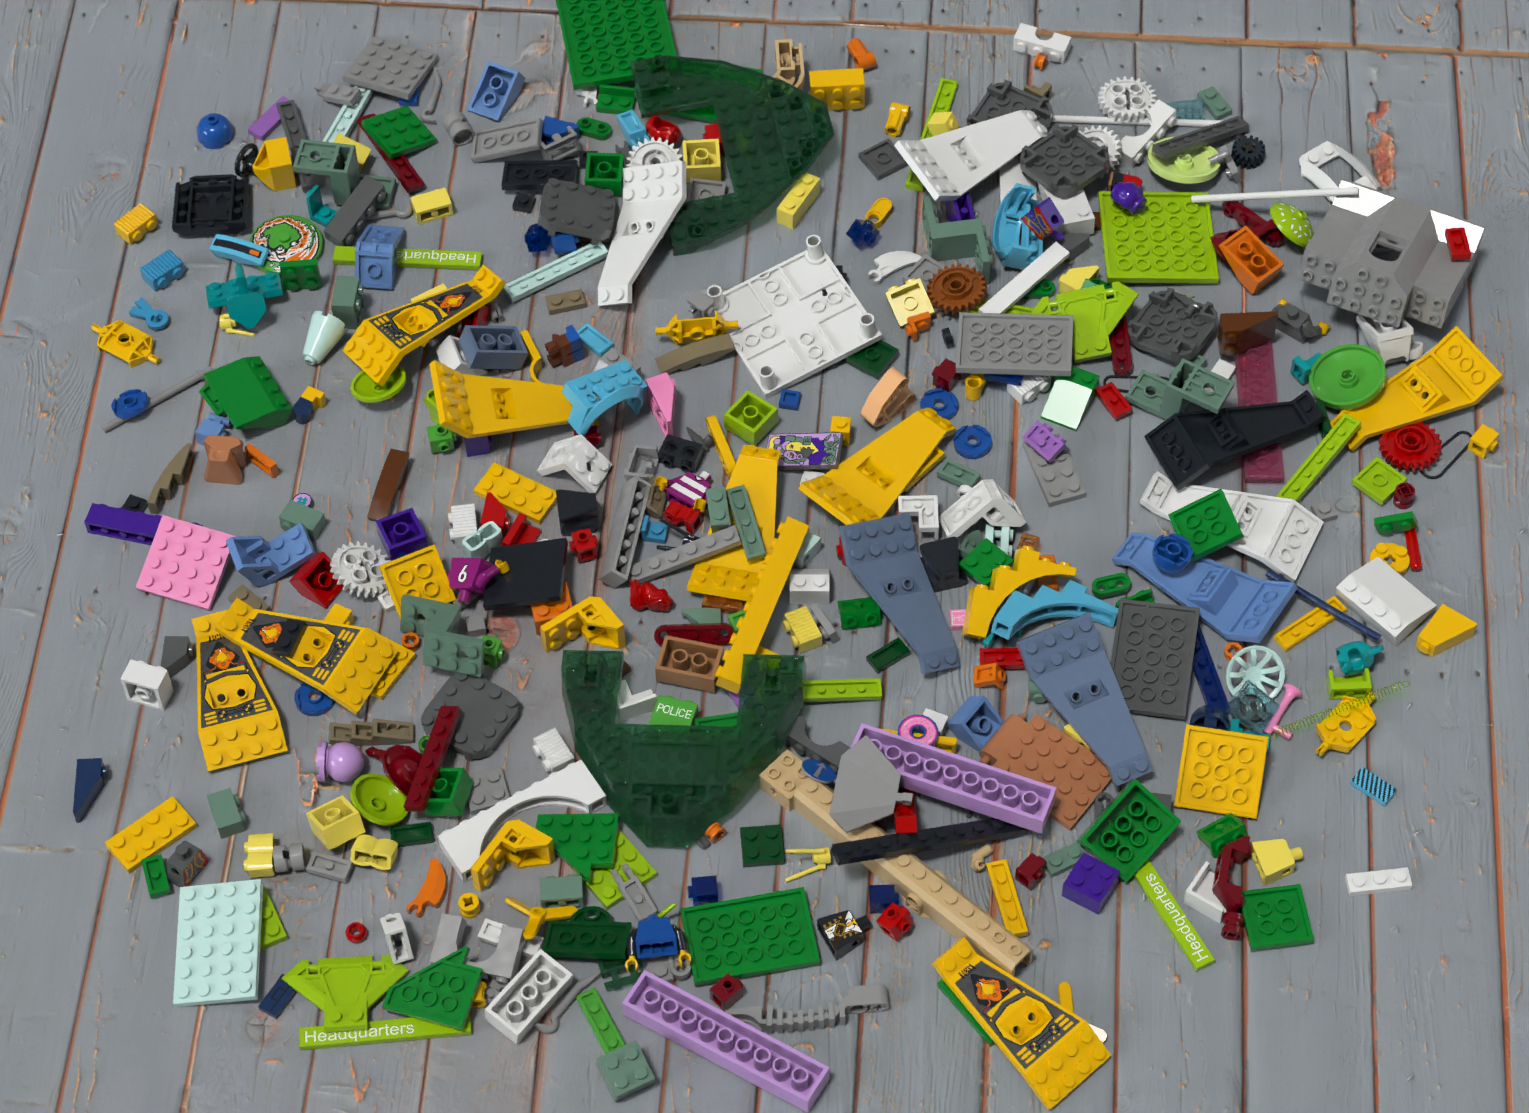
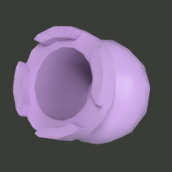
(340, 761)

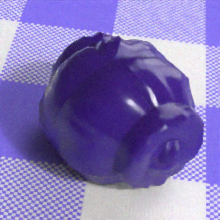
(1129, 196)

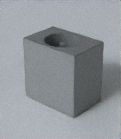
(475, 625)

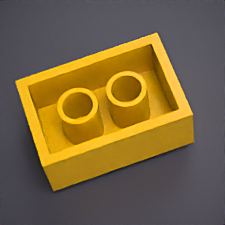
(838, 88)

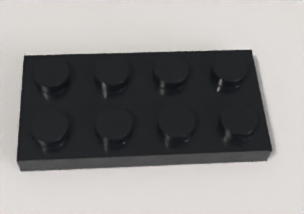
(535, 174)

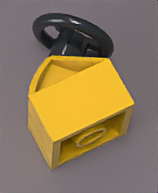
(269, 164)

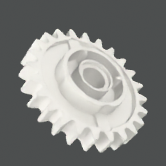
(1110, 140)
(652, 152)

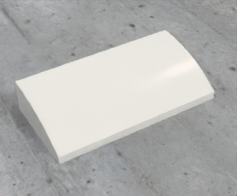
(1012, 174)

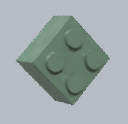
(348, 301)
(625, 1071)

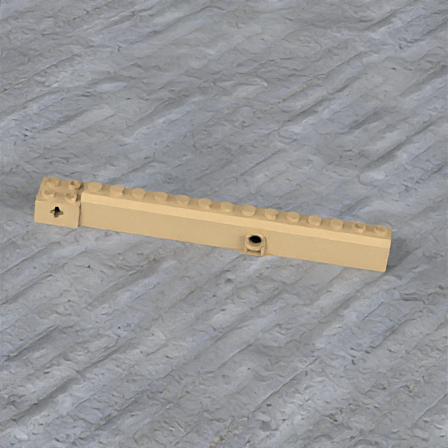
(921, 887)

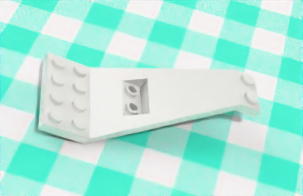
(966, 156)
(649, 197)
(1274, 528)

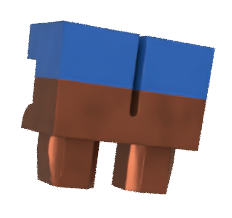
(565, 348)

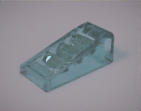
(1197, 105)

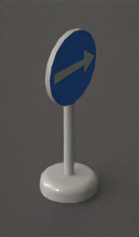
(818, 771)

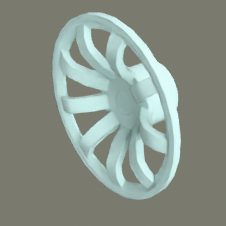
(1255, 671)

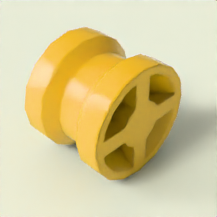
(469, 911)

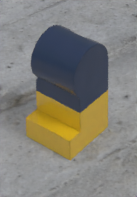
(308, 404)

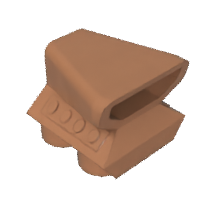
(224, 459)

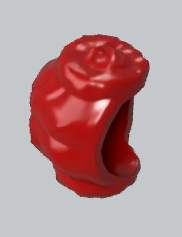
(662, 128)

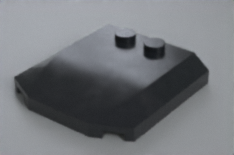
(211, 205)

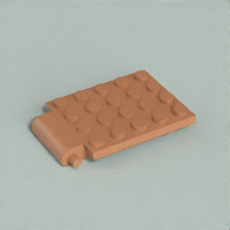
(1050, 757)

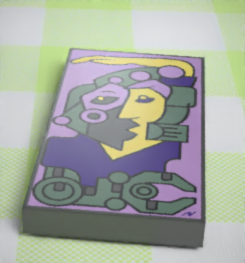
(807, 450)

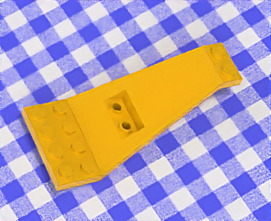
(493, 405)
(880, 472)
(729, 572)

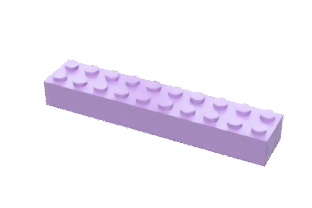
(965, 780)
(726, 1041)

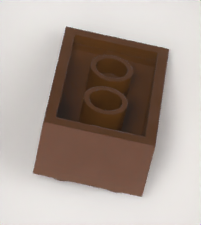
(1245, 330)

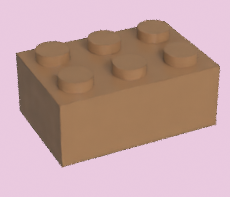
(689, 663)

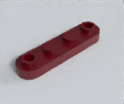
(1250, 219)
(1120, 349)
(704, 633)

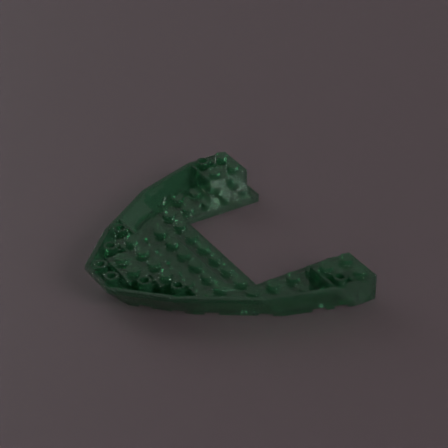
(765, 129)
(678, 777)

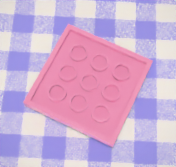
(185, 563)

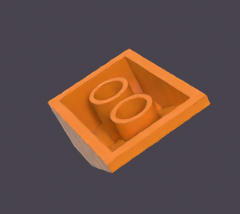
(1251, 259)

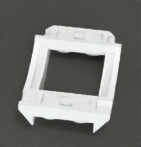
(1323, 154)

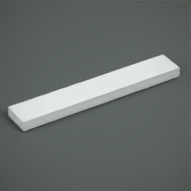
(1026, 280)

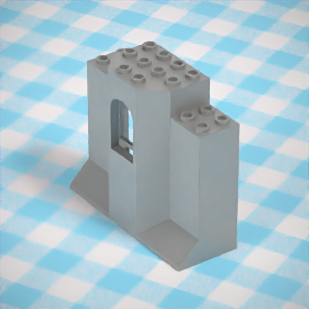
(1416, 285)

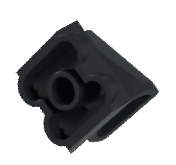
(577, 511)
(942, 564)

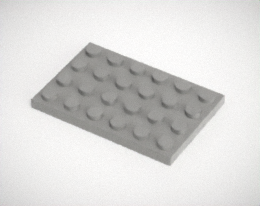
(1014, 344)

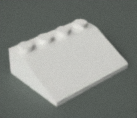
(1384, 600)

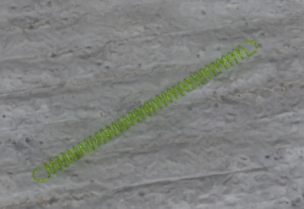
(1338, 708)

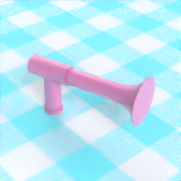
(1290, 693)

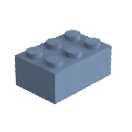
(493, 347)

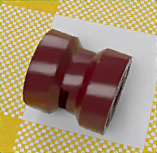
(1404, 495)
(1232, 926)

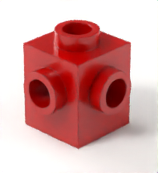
(583, 545)
(895, 921)

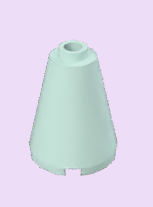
(322, 337)

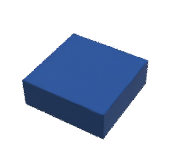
(789, 399)

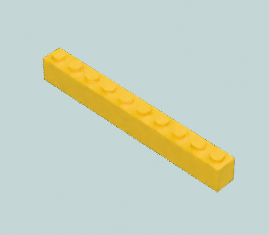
(763, 602)

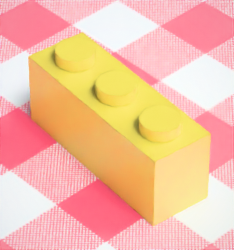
(798, 200)

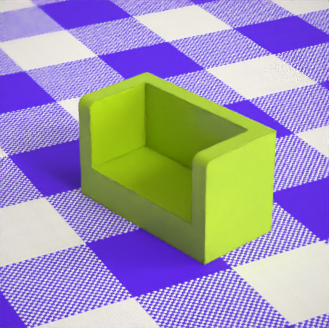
(1348, 686)

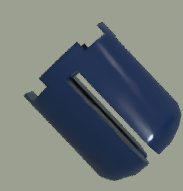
(1218, 720)

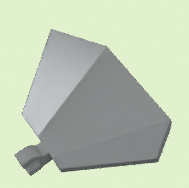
(865, 787)

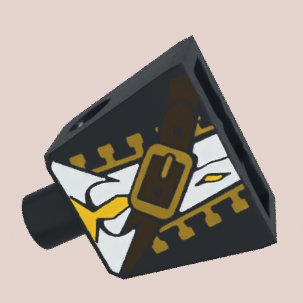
(842, 932)

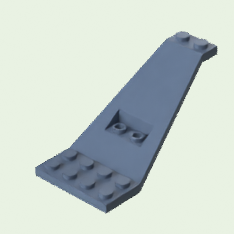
(885, 554)
(1070, 661)

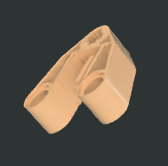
(887, 398)

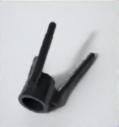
(688, 537)

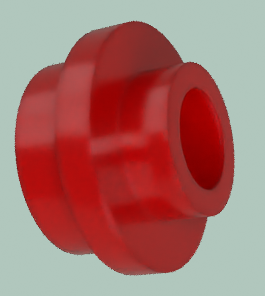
(356, 927)

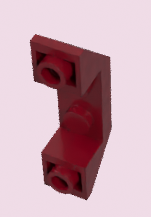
(1226, 892)

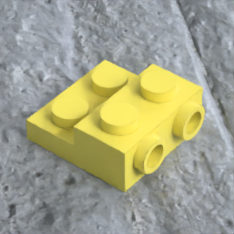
(908, 300)

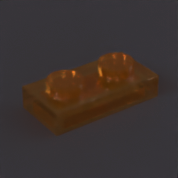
(726, 605)

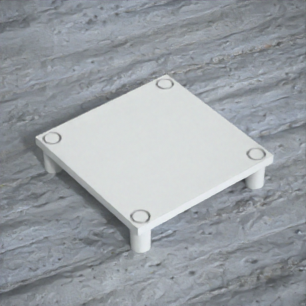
(787, 322)

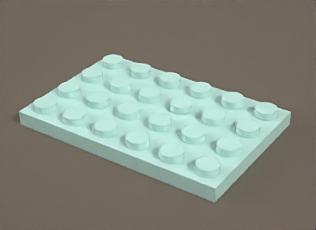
(218, 943)

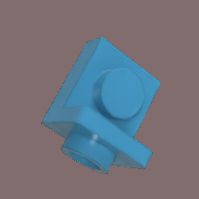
(653, 531)

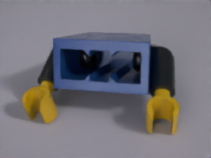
(654, 939)

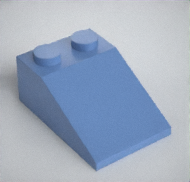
(496, 91)

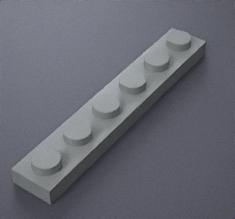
(685, 555)

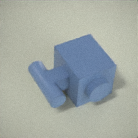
(212, 426)

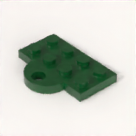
(587, 936)

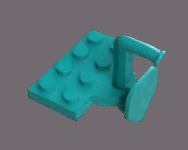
(244, 295)

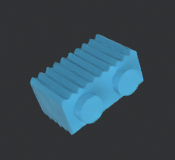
(162, 270)

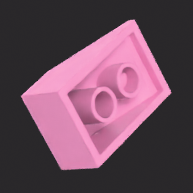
(662, 400)

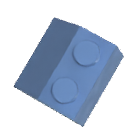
(975, 722)

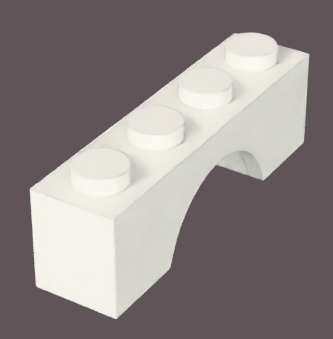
(1159, 118)

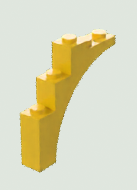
(984, 602)

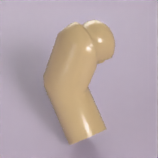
(978, 856)

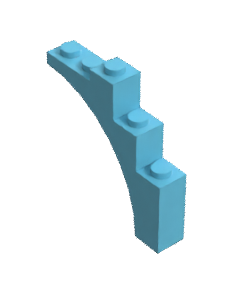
(1048, 603)

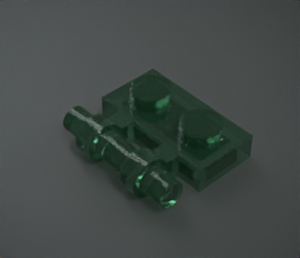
(613, 967)

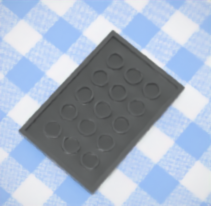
(1155, 656)

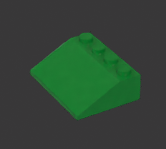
(249, 394)
(1129, 829)

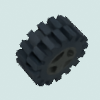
(1248, 152)

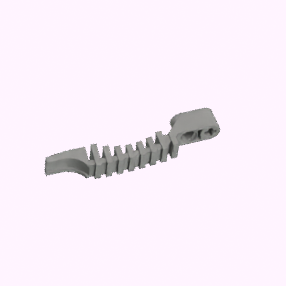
(858, 1000)

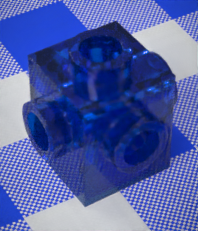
(863, 232)
(537, 238)

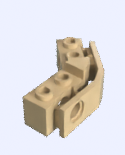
(785, 65)

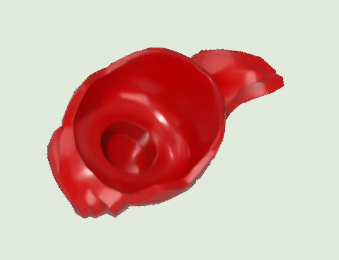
(649, 596)

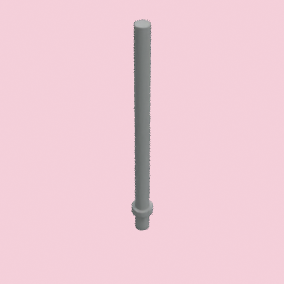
(162, 396)

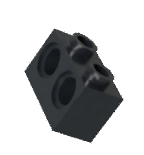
(685, 456)

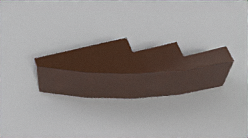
(388, 484)

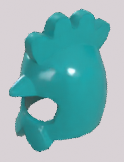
(1356, 656)

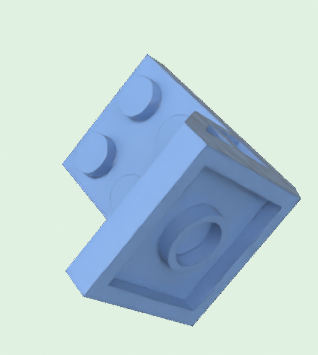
(377, 256)
(268, 561)

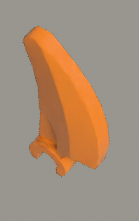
(432, 889)

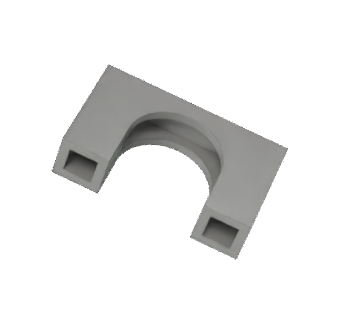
(500, 966)

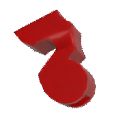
(678, 513)

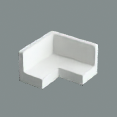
(925, 508)
(636, 704)
(1201, 897)

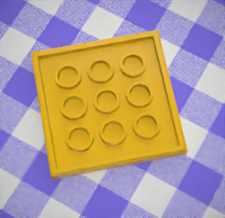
(1221, 771)

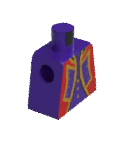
(1044, 220)

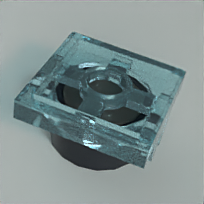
(1252, 710)

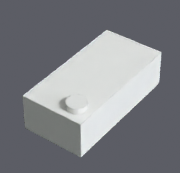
(1074, 210)
(528, 996)

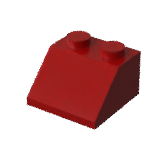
(316, 581)

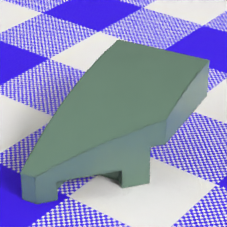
(702, 615)

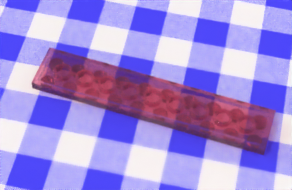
(1257, 386)

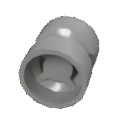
(458, 128)
(294, 852)

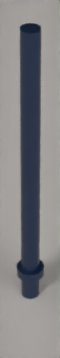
(1327, 607)

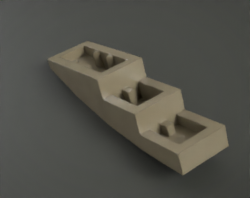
(695, 353)
(172, 475)
(371, 734)

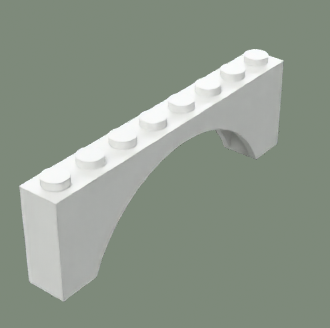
(569, 788)

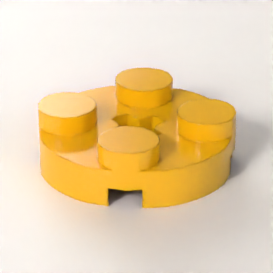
(1394, 552)

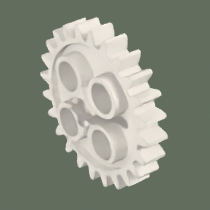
(1113, 99)
(359, 569)

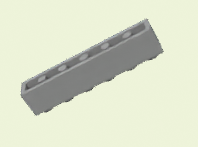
(624, 532)

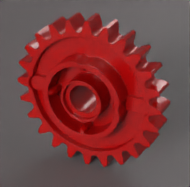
(1411, 446)

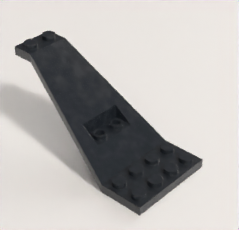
(1202, 439)

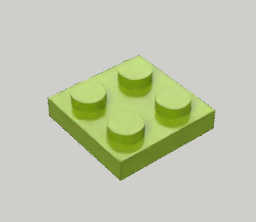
(1378, 480)

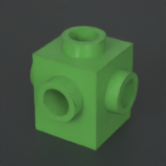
(441, 438)
(493, 651)

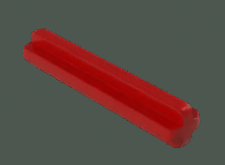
(1413, 549)

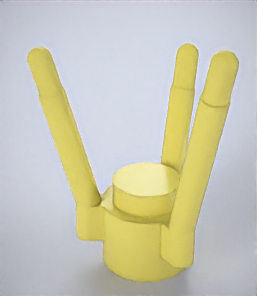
(228, 324)
(819, 855)

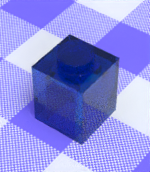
(703, 890)
(882, 897)

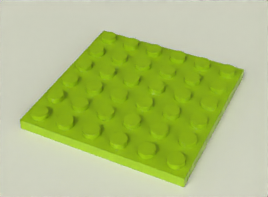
(1160, 243)

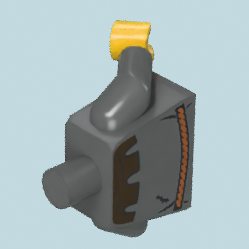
(1297, 322)

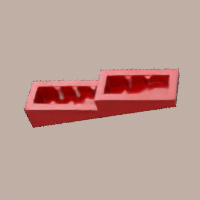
(905, 816)

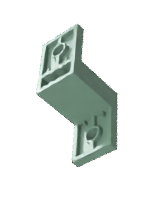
(341, 165)
(956, 239)
(1183, 387)
(442, 635)

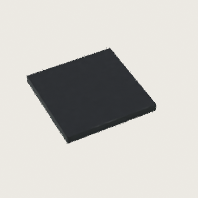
(533, 575)

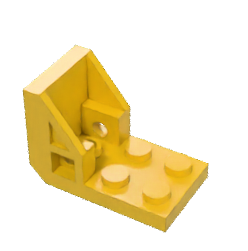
(590, 612)
(515, 835)

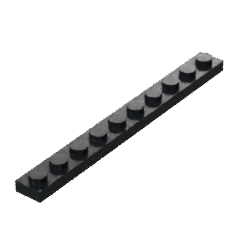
(924, 840)

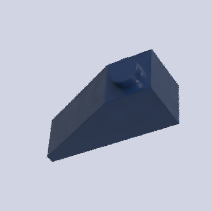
(88, 784)

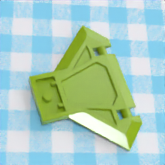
(1092, 316)
(345, 987)

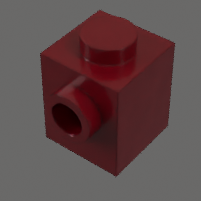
(945, 375)
(726, 992)

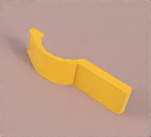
(533, 355)

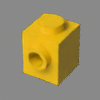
(843, 425)
(1483, 441)
(340, 615)

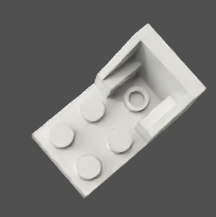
(976, 504)

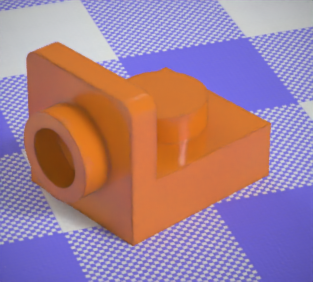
(917, 323)
(989, 675)

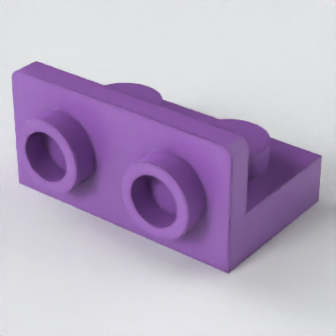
(1045, 442)

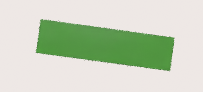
(600, 1020)

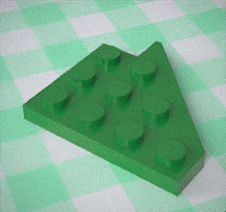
(582, 839)
(438, 992)

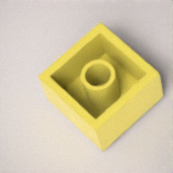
(702, 159)
(335, 822)

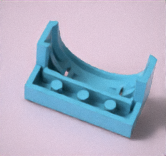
(1007, 231)
(612, 385)

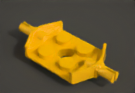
(685, 330)
(134, 351)
(1359, 720)

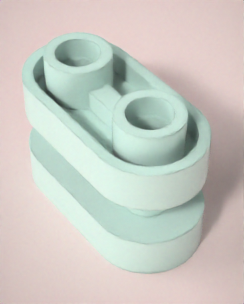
(1005, 534)

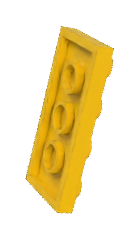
(517, 492)
(151, 834)

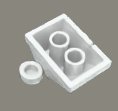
(1390, 341)

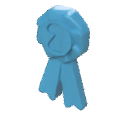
(154, 318)

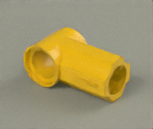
(897, 116)
(974, 386)

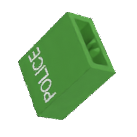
(674, 712)

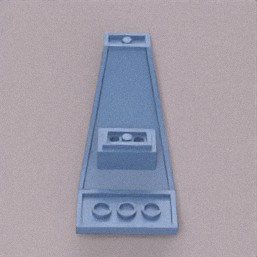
(1228, 599)

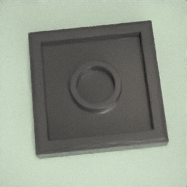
(882, 159)

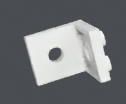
(572, 456)

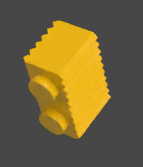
(136, 223)

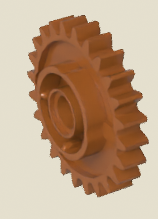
(957, 289)

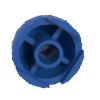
(214, 131)
(1172, 553)

